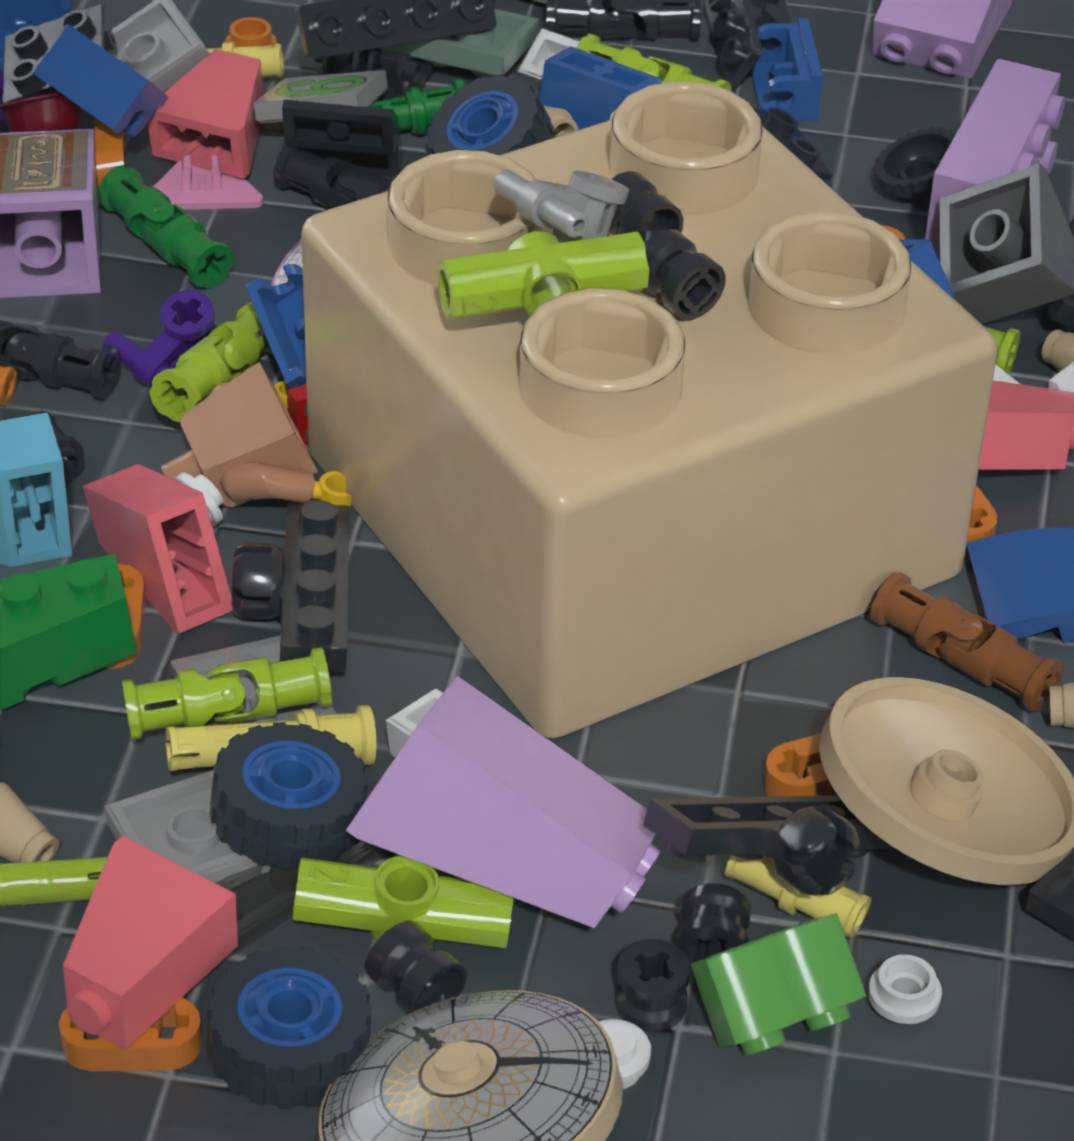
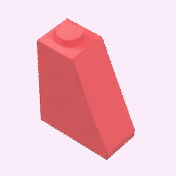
(211, 114)
(1027, 428)
(167, 538)
(144, 942)

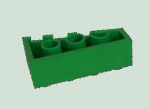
(61, 625)

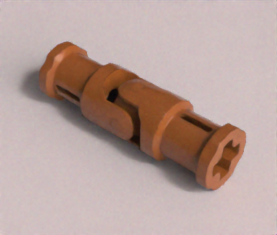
(966, 641)

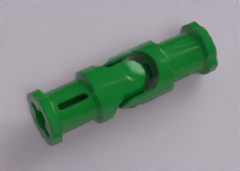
(166, 227)

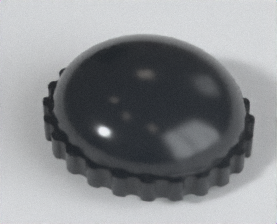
(910, 162)

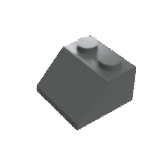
(1006, 245)

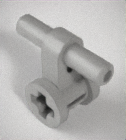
(573, 210)

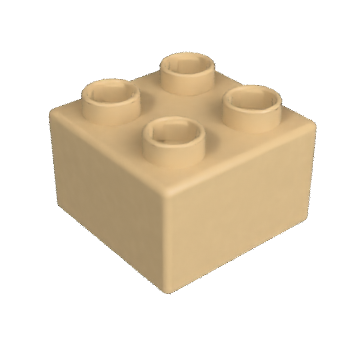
(631, 487)

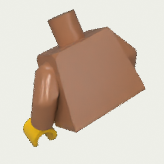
(251, 446)

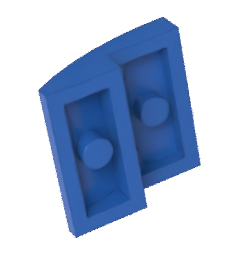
(1027, 580)

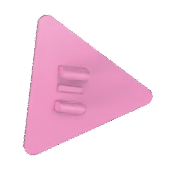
(207, 189)

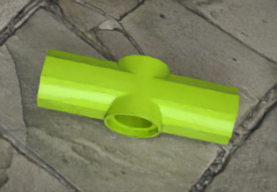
(538, 270)
(397, 893)

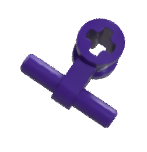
(195, 321)

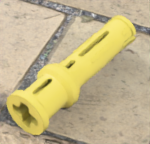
(200, 745)

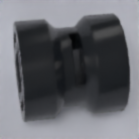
(644, 209)
(682, 277)
(409, 965)

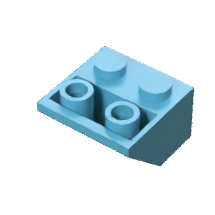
(32, 493)

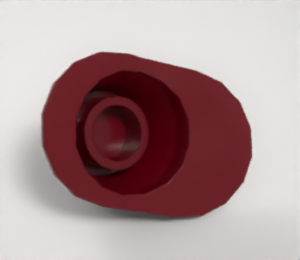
(42, 113)

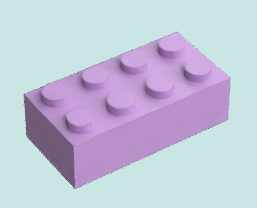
(1000, 134)

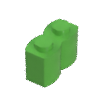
(779, 982)

